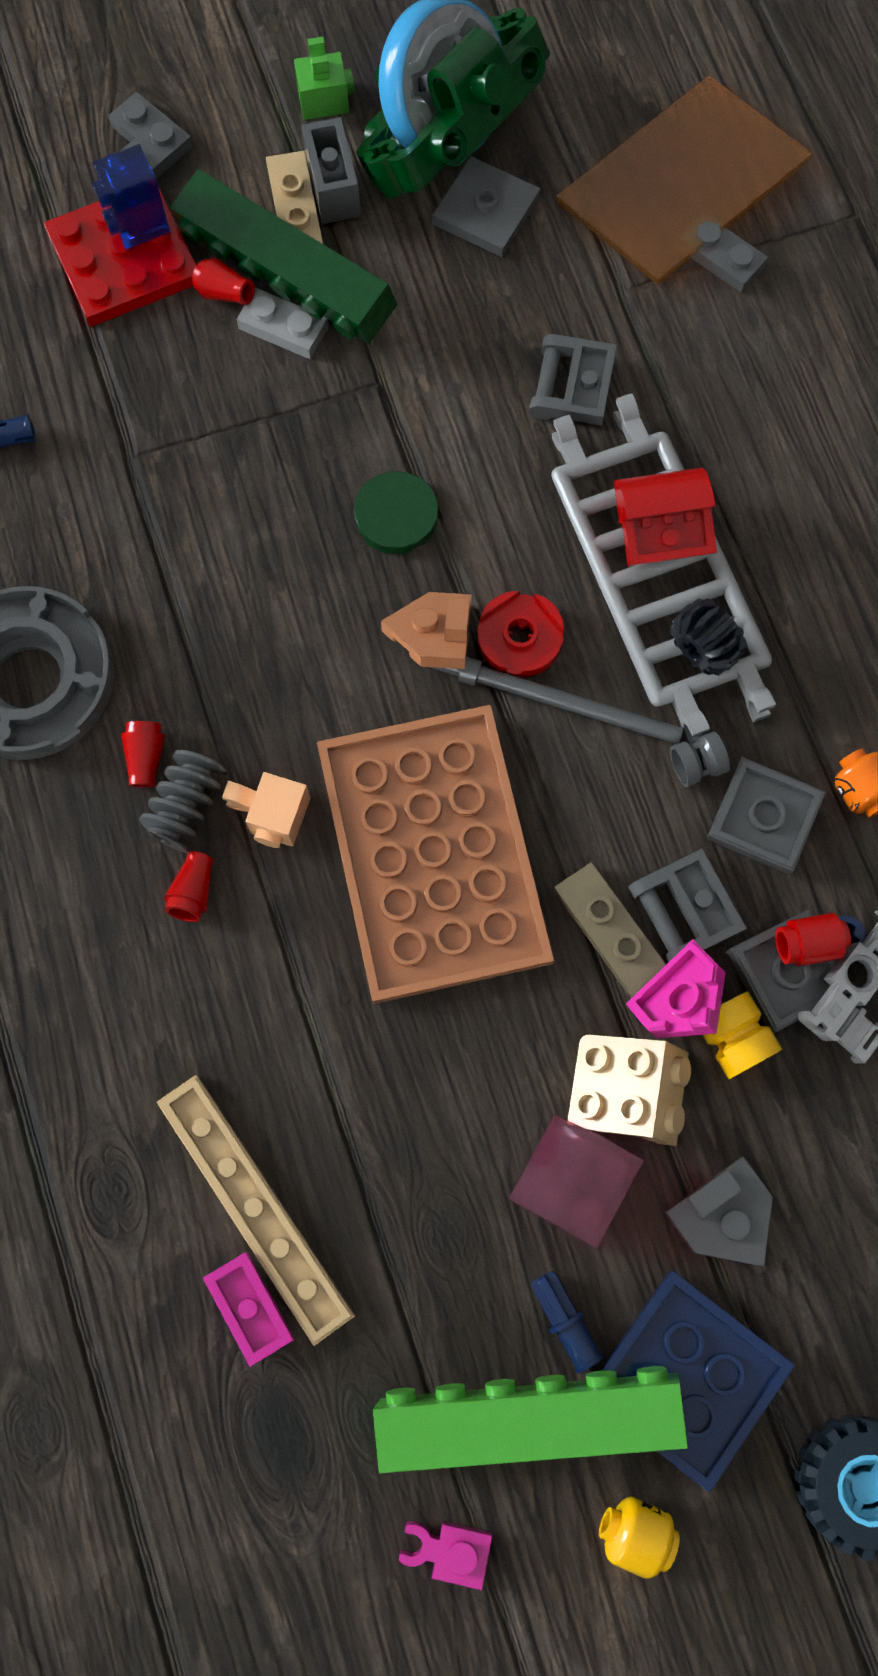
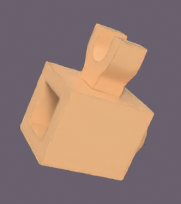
(273, 809)

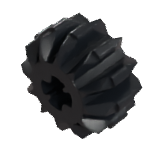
(708, 636)

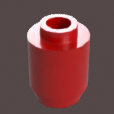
(813, 940)

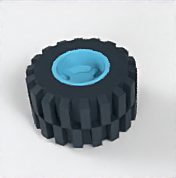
(842, 1484)

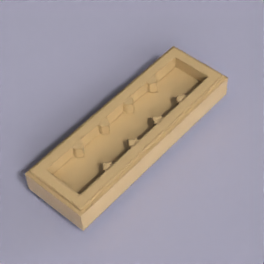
(293, 192)

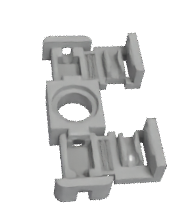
(837, 1006)

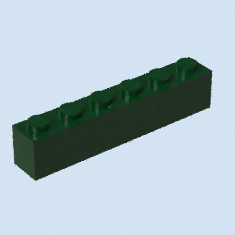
(283, 257)

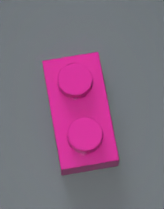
(248, 1308)

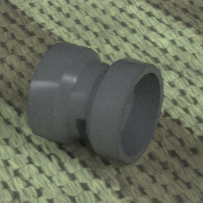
(699, 759)

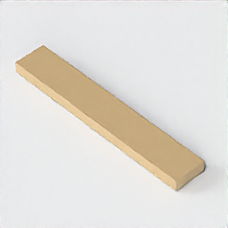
(256, 1210)

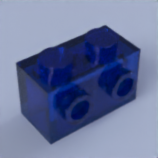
(131, 197)

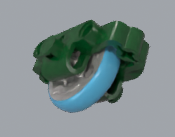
(445, 88)

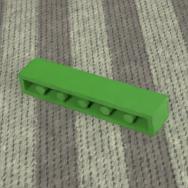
(529, 1421)

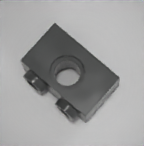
(331, 170)

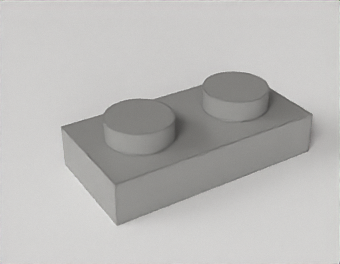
(282, 324)

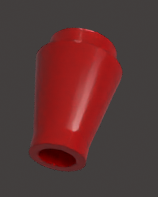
(220, 282)
(142, 751)
(189, 891)

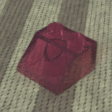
(576, 1181)

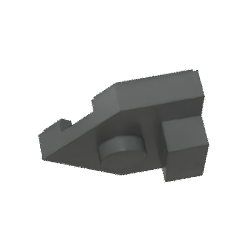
(726, 1216)

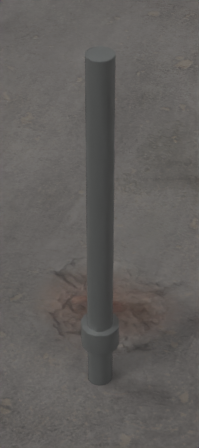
(476, 673)

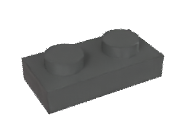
(728, 256)

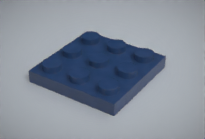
(721, 1369)

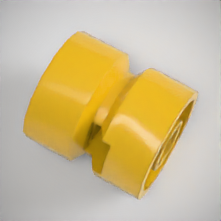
(740, 1037)

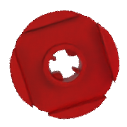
(525, 612)

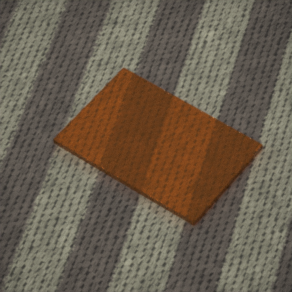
(685, 167)

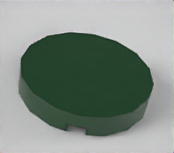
(396, 512)

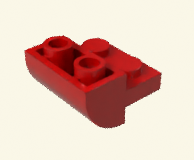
(666, 516)

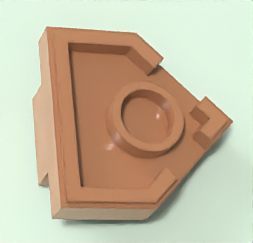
(433, 629)

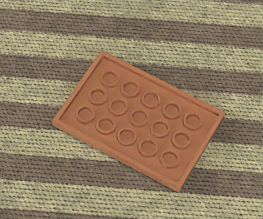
(433, 854)

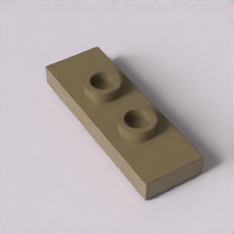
(610, 928)

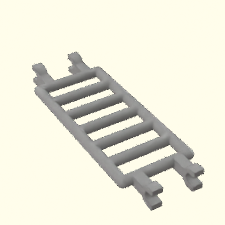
(745, 671)

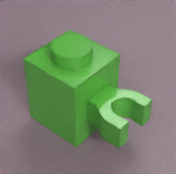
(323, 82)

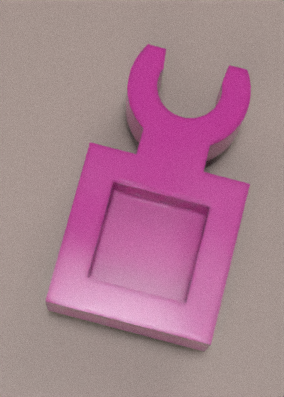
(457, 1554)

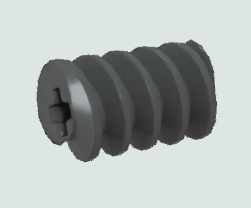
(181, 798)

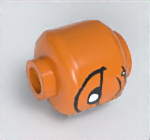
(859, 782)

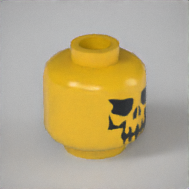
(639, 1537)

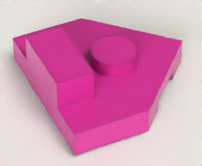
(682, 996)

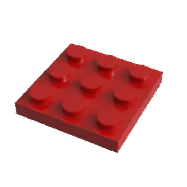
(116, 279)

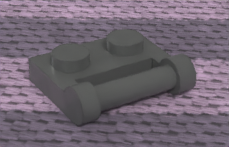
(586, 383)
(699, 898)

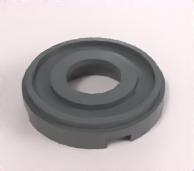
(64, 629)

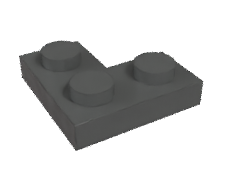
(156, 133)

